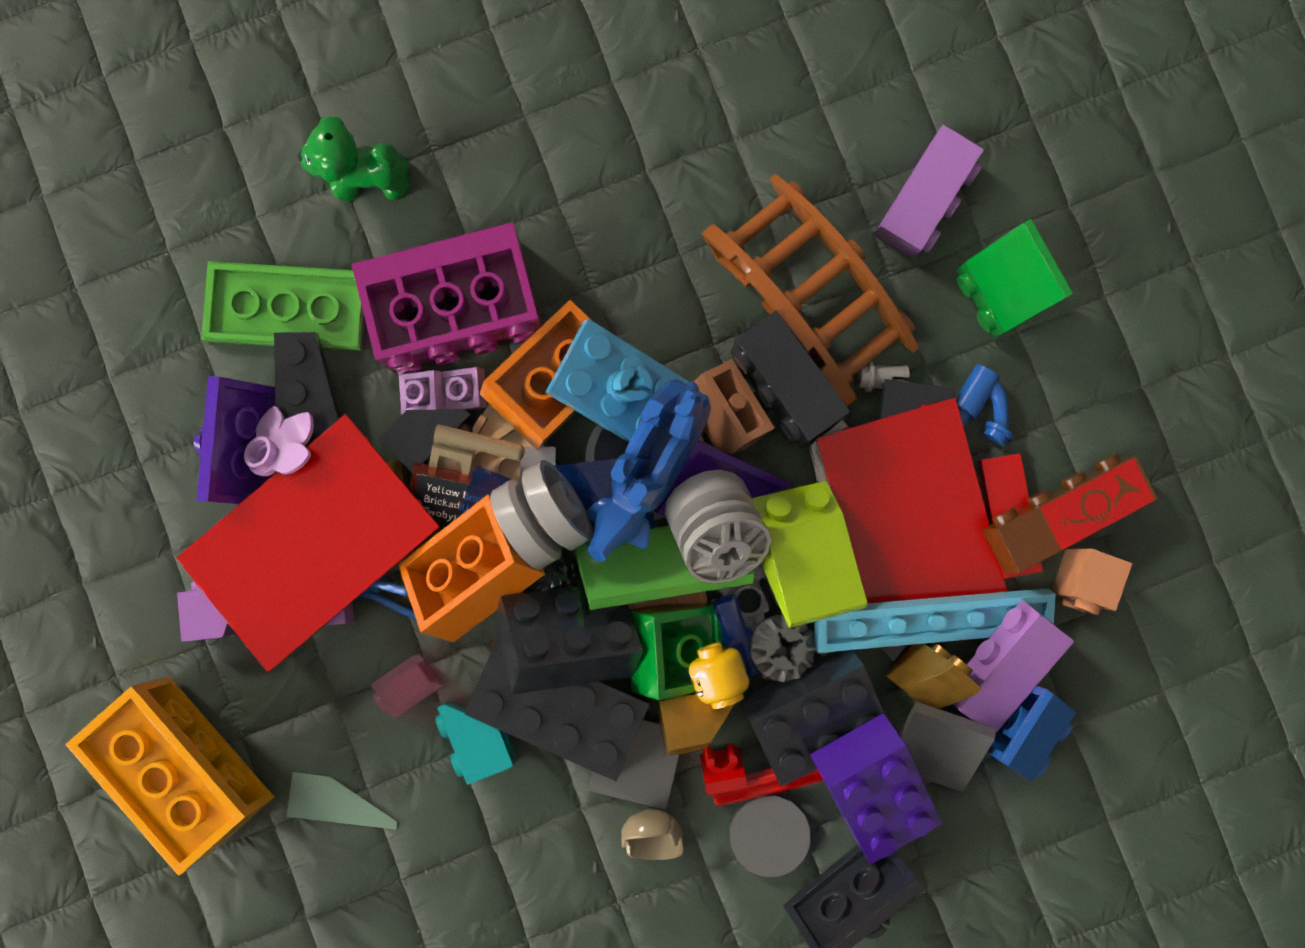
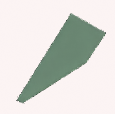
(330, 801)

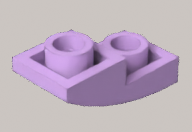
(442, 390)

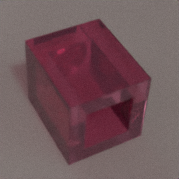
(404, 686)

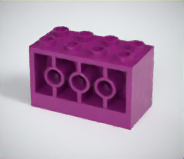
(433, 279)

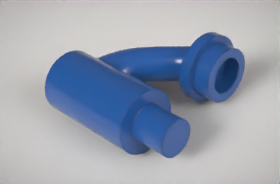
(980, 386)

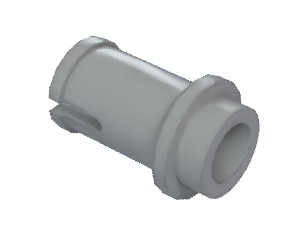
(873, 376)

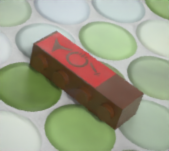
(1069, 513)

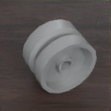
(541, 515)

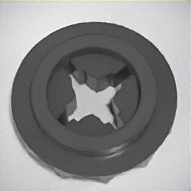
(766, 642)

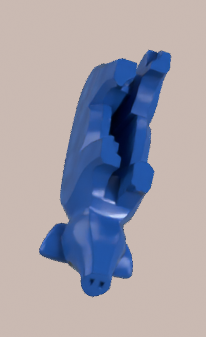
(649, 466)

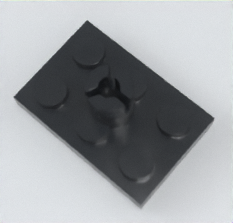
(852, 900)

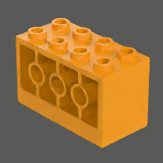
(170, 772)

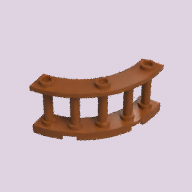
(730, 253)

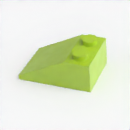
(809, 555)

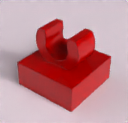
(723, 770)

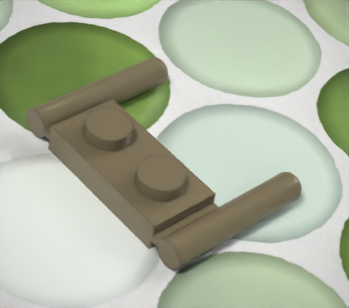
(457, 448)

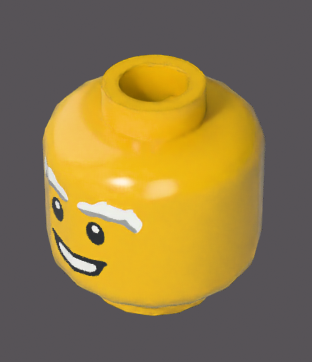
(719, 676)

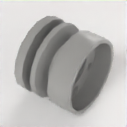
(717, 526)

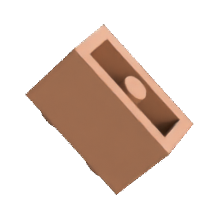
(735, 413)
(1090, 580)

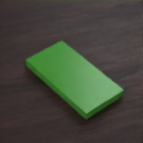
(258, 300)
(642, 574)

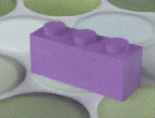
(930, 193)
(1012, 664)

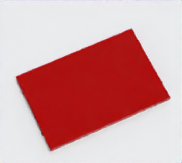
(912, 505)
(308, 544)

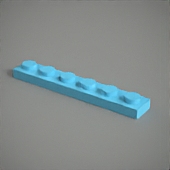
(925, 620)

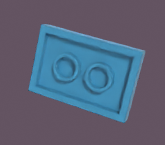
(608, 379)

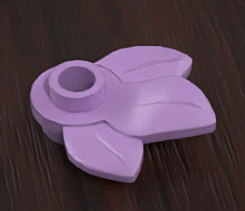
(279, 443)

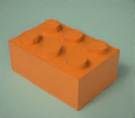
(521, 381)
(464, 573)

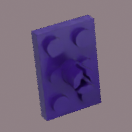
(229, 426)

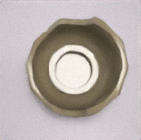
(652, 836)

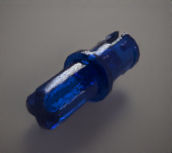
(734, 630)

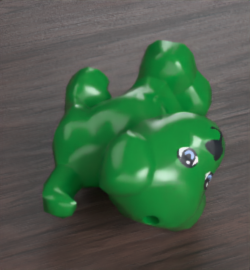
(336, 159)

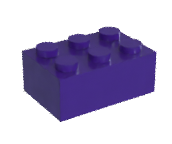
(877, 788)

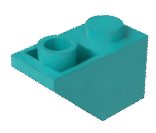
(476, 745)

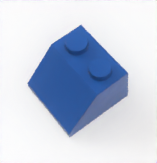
(1032, 733)

